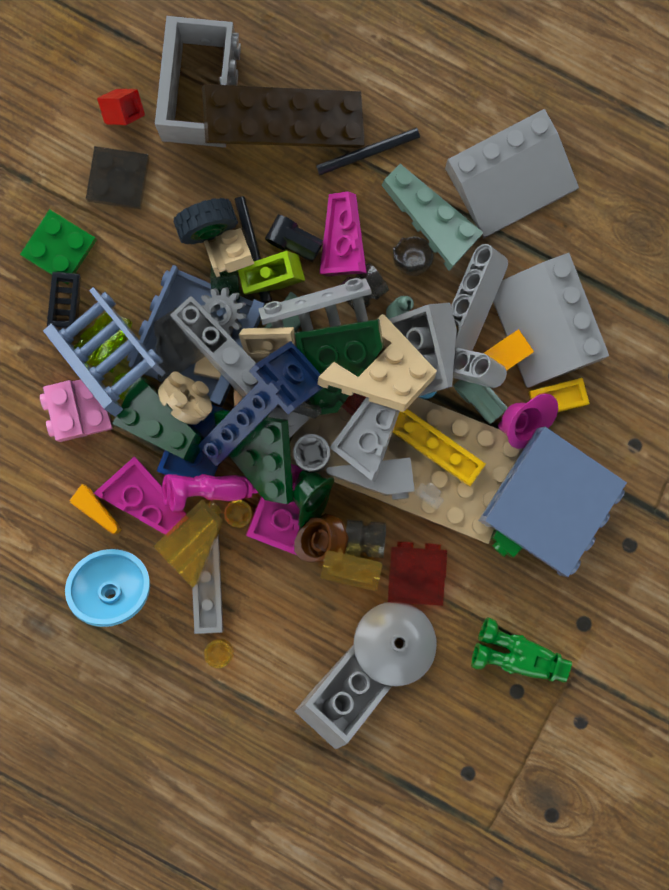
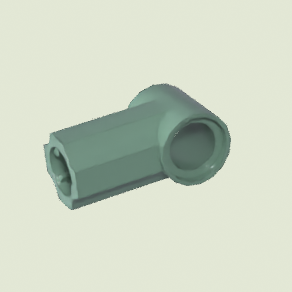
(482, 398)

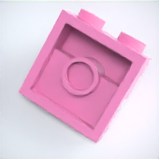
(73, 411)

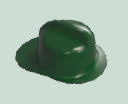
(311, 495)

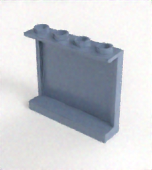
(177, 289)
(554, 501)

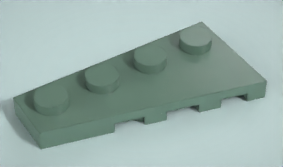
(442, 224)

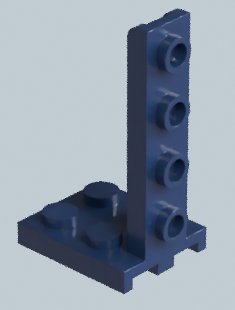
(283, 380)

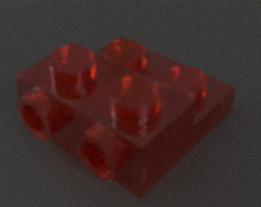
(417, 574)

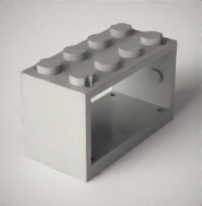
(198, 32)

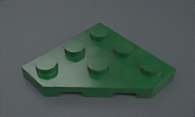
(348, 345)
(266, 458)

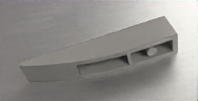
(225, 354)

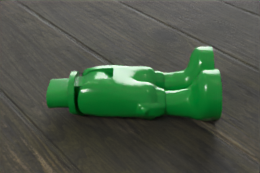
(524, 656)

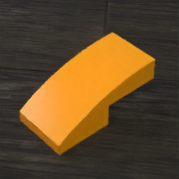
(510, 350)

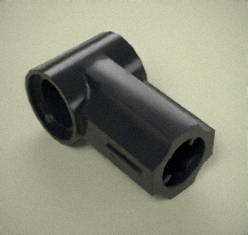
(288, 236)

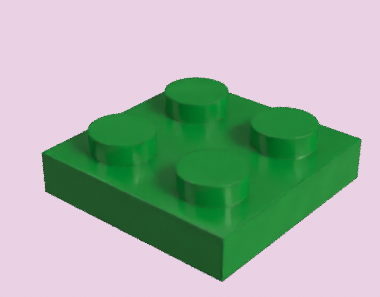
(58, 245)

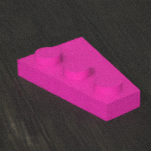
(342, 237)
(140, 495)
(276, 522)

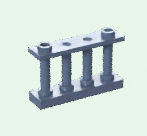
(78, 357)

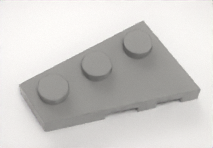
(366, 437)

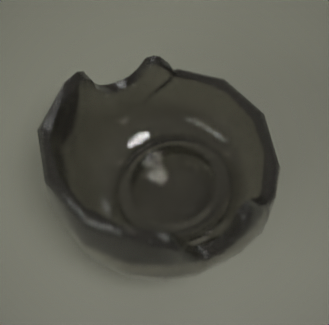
(412, 256)

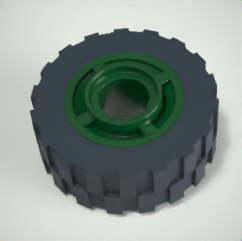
(205, 221)

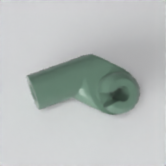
(399, 306)

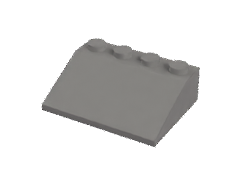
(512, 173)
(553, 318)

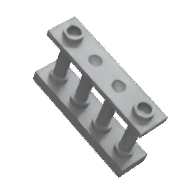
(352, 290)

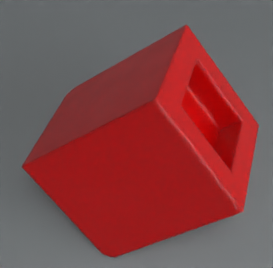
(121, 106)

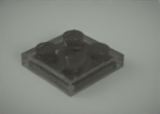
(117, 177)

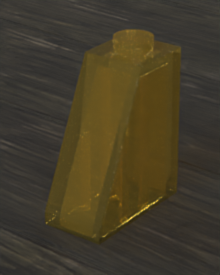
(192, 541)

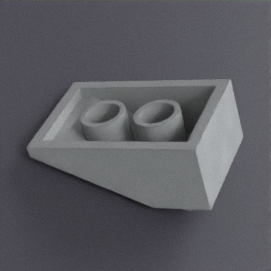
(433, 334)
(341, 701)

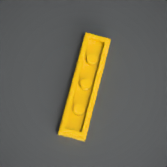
(437, 447)

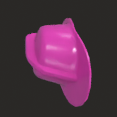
(523, 419)

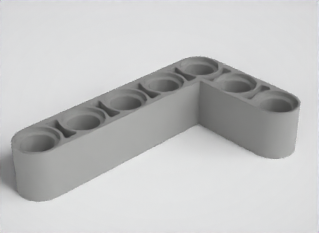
(470, 312)

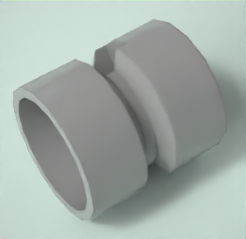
(311, 453)

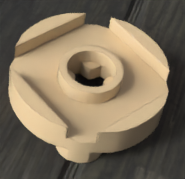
(186, 398)

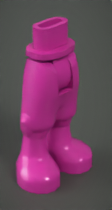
(226, 488)

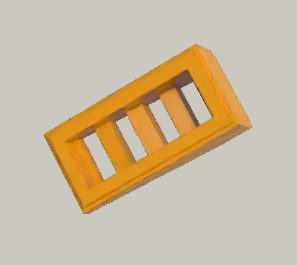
(92, 507)

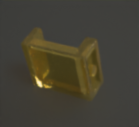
(351, 570)

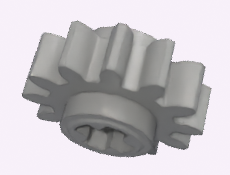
(232, 308)

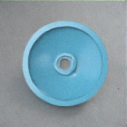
(107, 574)

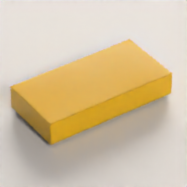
(568, 394)

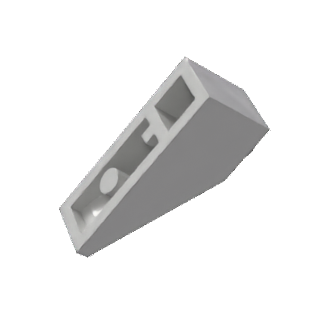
(393, 478)

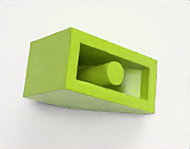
(272, 273)

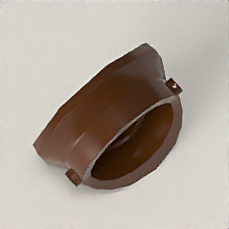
(320, 536)

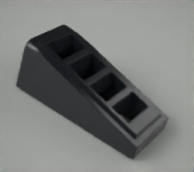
(53, 310)

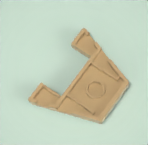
(392, 378)

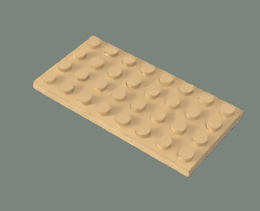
(461, 503)

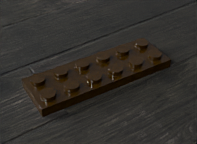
(282, 116)

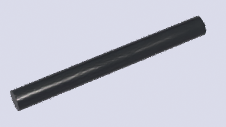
(368, 151)
(250, 238)

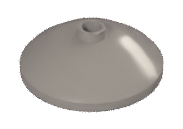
(376, 647)

